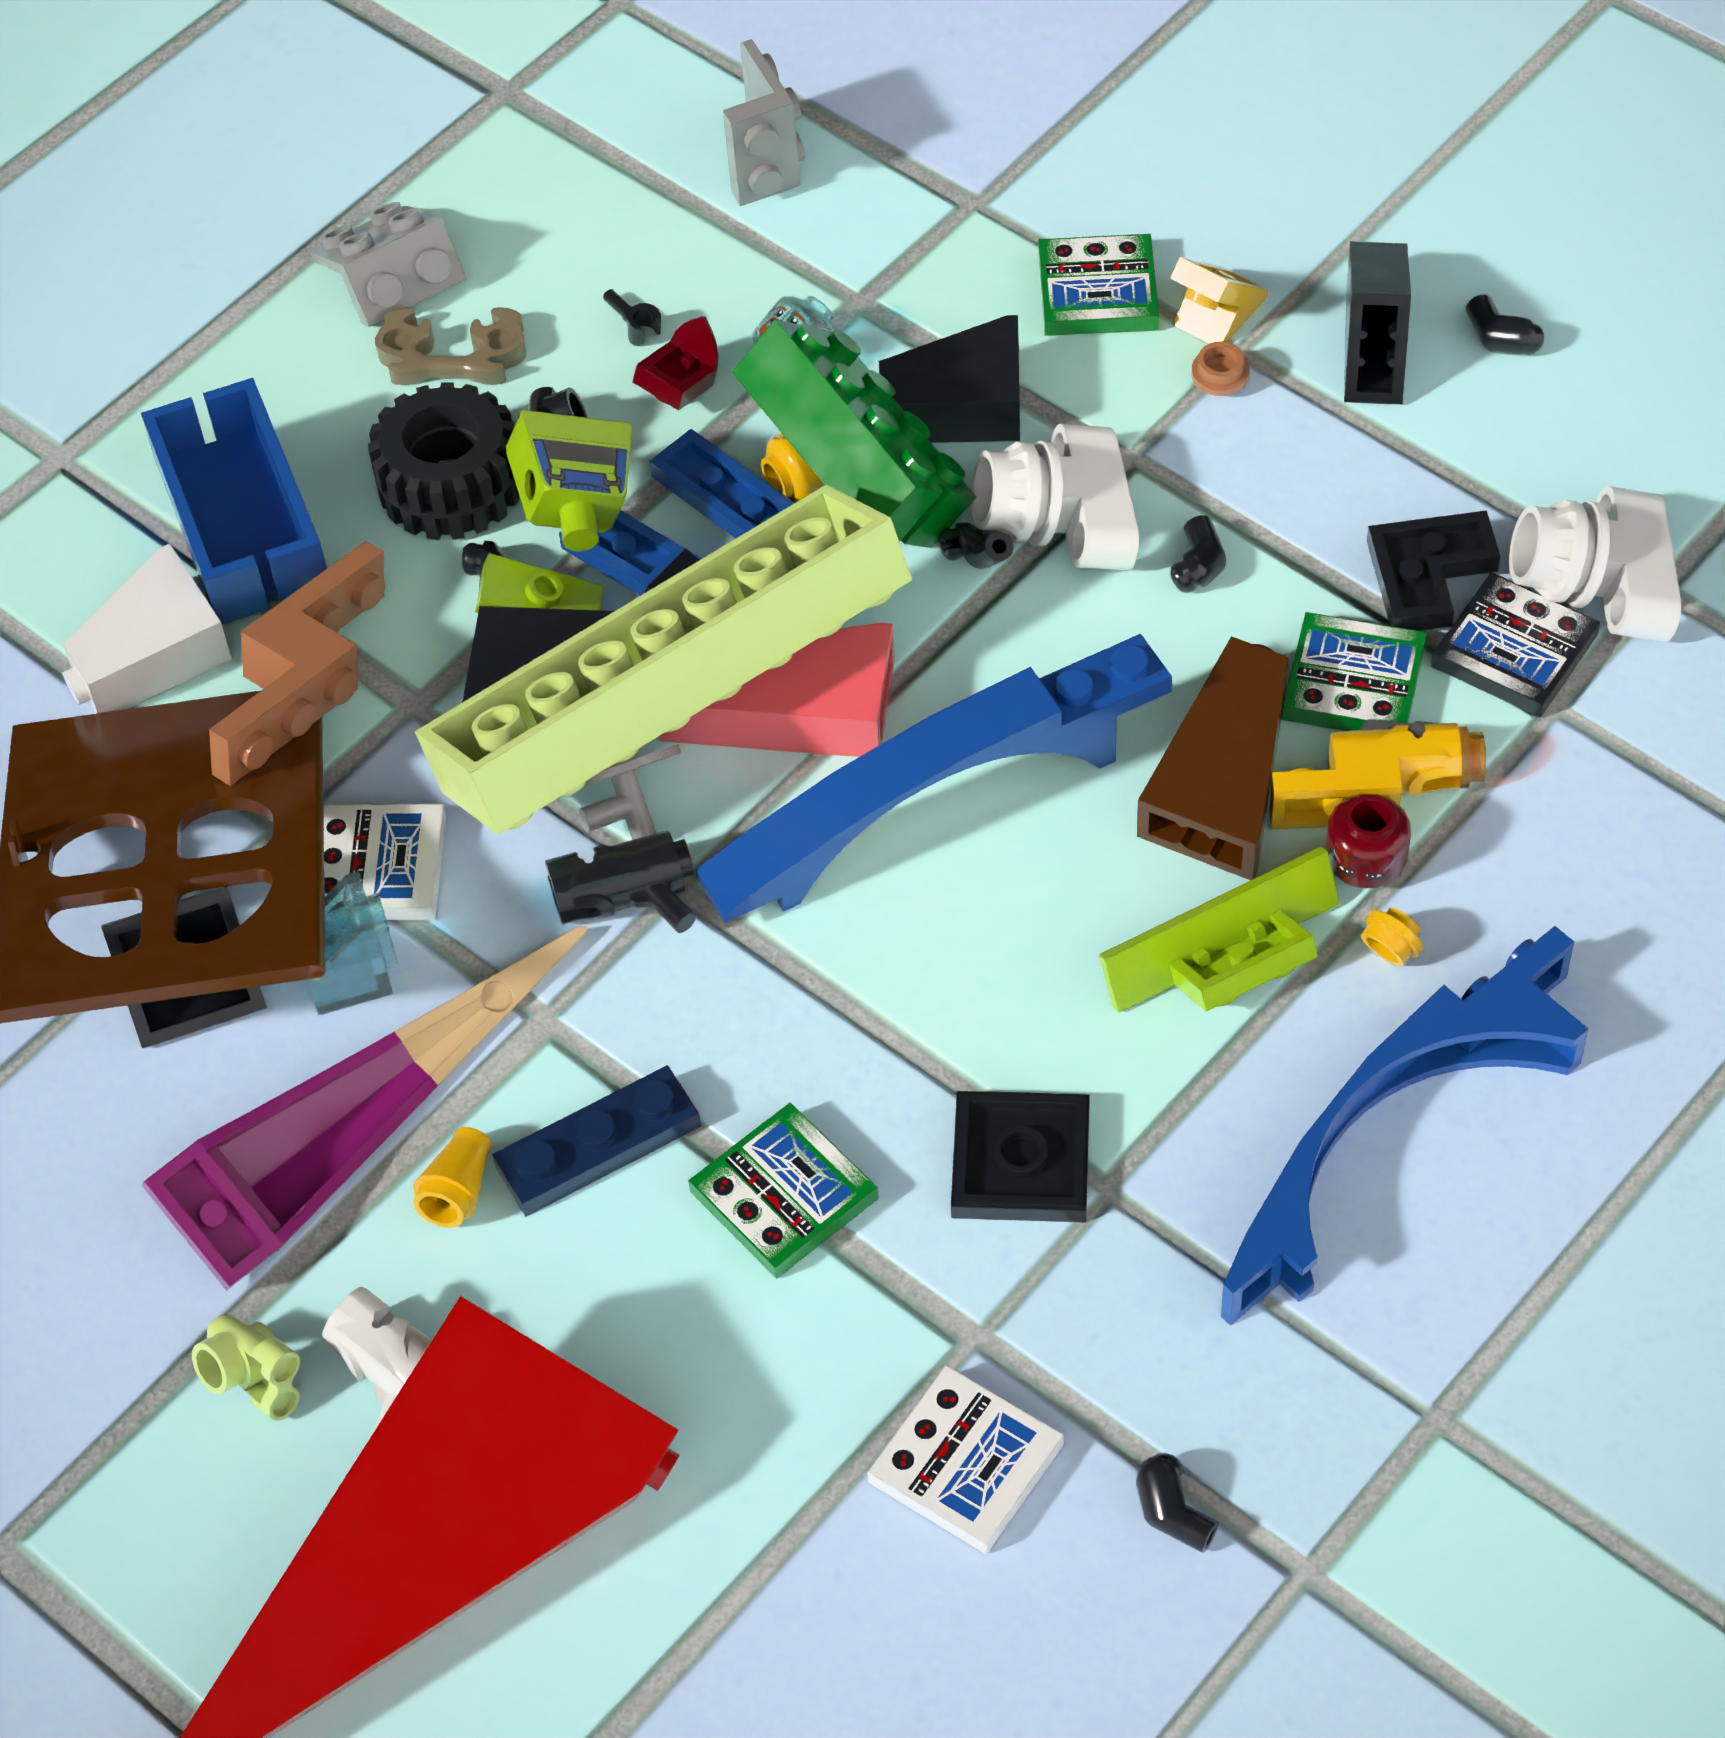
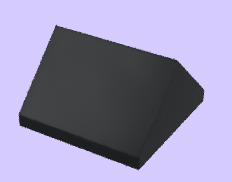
(200, 920)

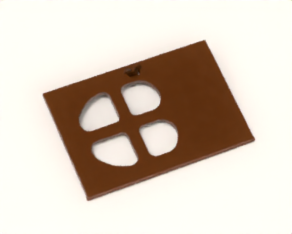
(154, 775)

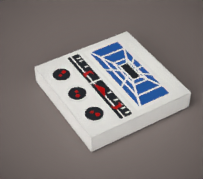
(393, 850)
(965, 1459)

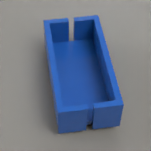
(235, 500)

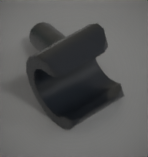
(635, 316)

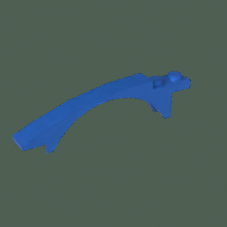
(1022, 715)
(1492, 1025)

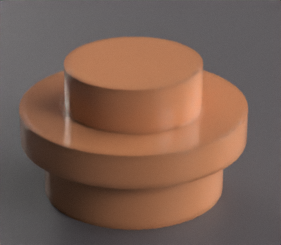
(1220, 369)

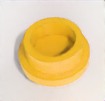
(1392, 936)

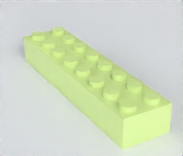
(663, 658)

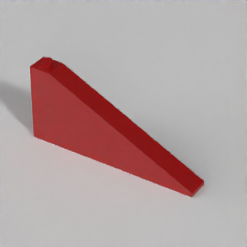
(459, 1490)

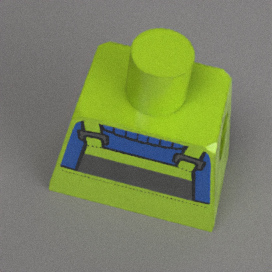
(570, 473)

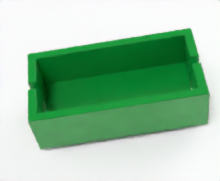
(854, 429)

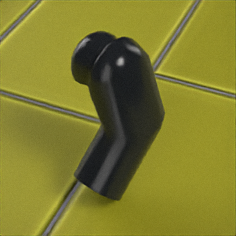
(1503, 332)
(976, 545)

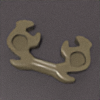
(405, 347)

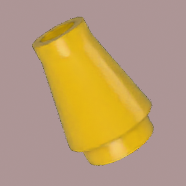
(452, 1182)

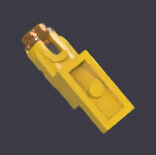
(1378, 760)

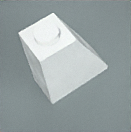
(145, 638)

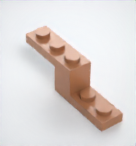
(298, 663)

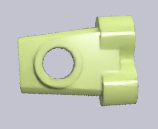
(251, 1359)

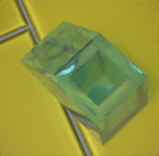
(355, 949)

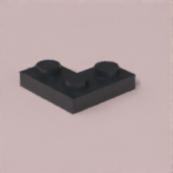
(1419, 555)

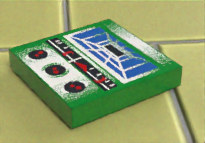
(1098, 284)
(1352, 673)
(783, 1190)

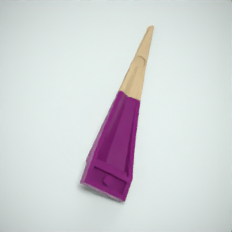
(273, 1168)

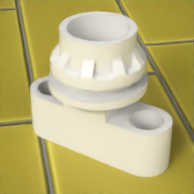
(1061, 487)
(1607, 551)

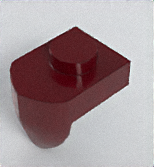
(682, 366)

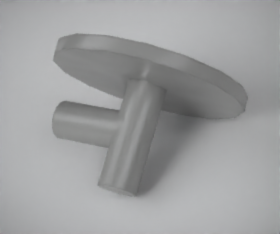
(629, 799)

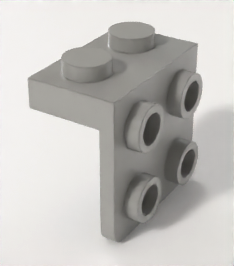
(762, 132)
(391, 259)

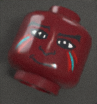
(1368, 840)

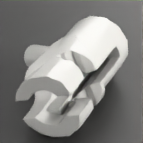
(375, 1343)

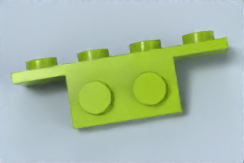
(1227, 941)

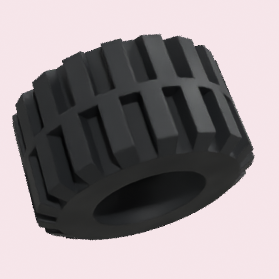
(436, 428)

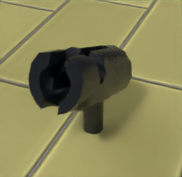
(623, 876)

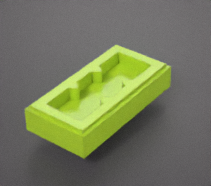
(527, 586)

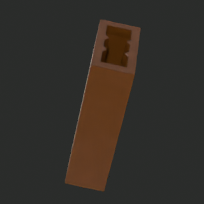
(1218, 769)

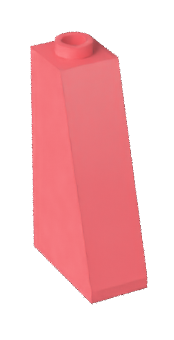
(818, 702)

